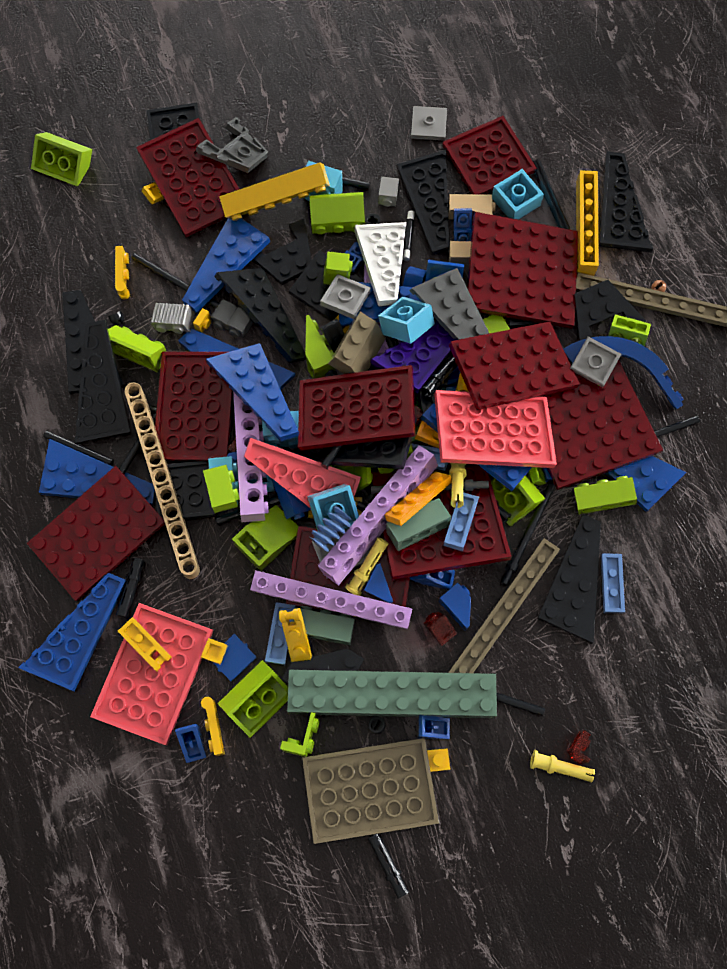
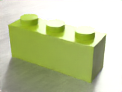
(605, 495)

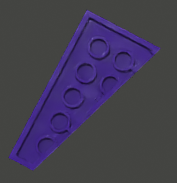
(423, 354)

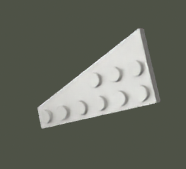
(382, 255)

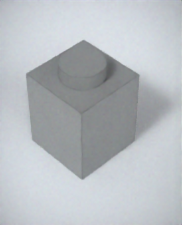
(388, 191)

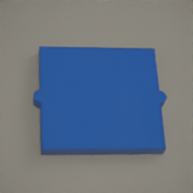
(236, 658)

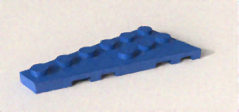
(73, 473)

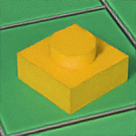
(152, 193)
(202, 321)
(214, 651)
(438, 760)

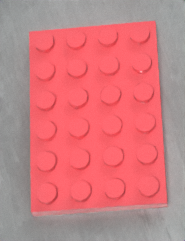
(496, 435)
(148, 699)

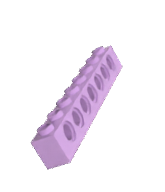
(249, 510)
(372, 520)
(331, 600)

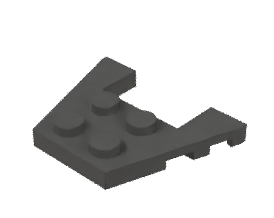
(241, 153)

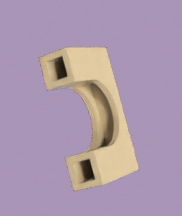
(460, 250)

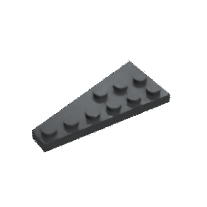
(452, 305)

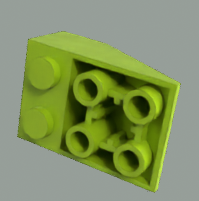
(316, 351)
(266, 539)

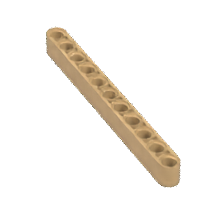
(161, 488)

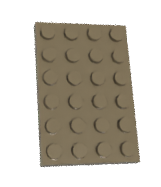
(369, 790)

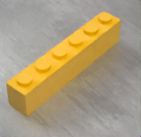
(275, 190)
(587, 222)

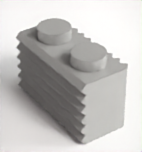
(172, 317)

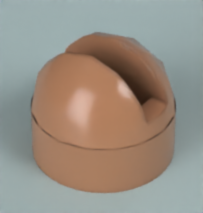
(661, 283)

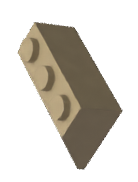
(358, 345)

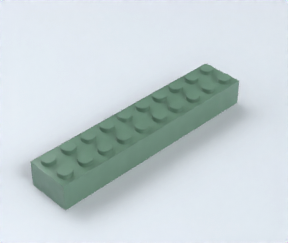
(392, 693)

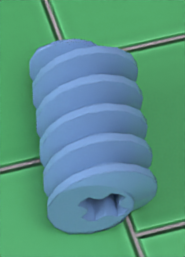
(331, 528)

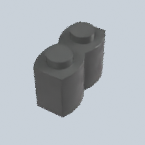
(231, 318)

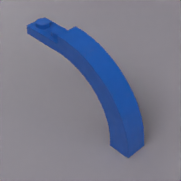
(639, 354)

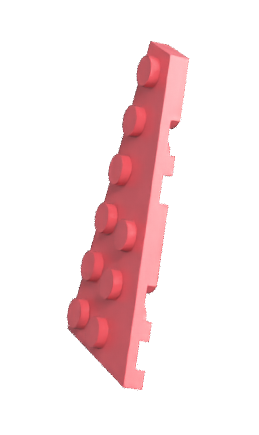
(297, 473)

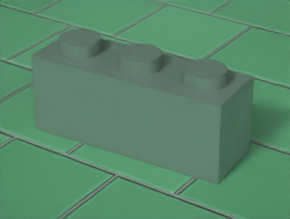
(424, 523)
(328, 627)

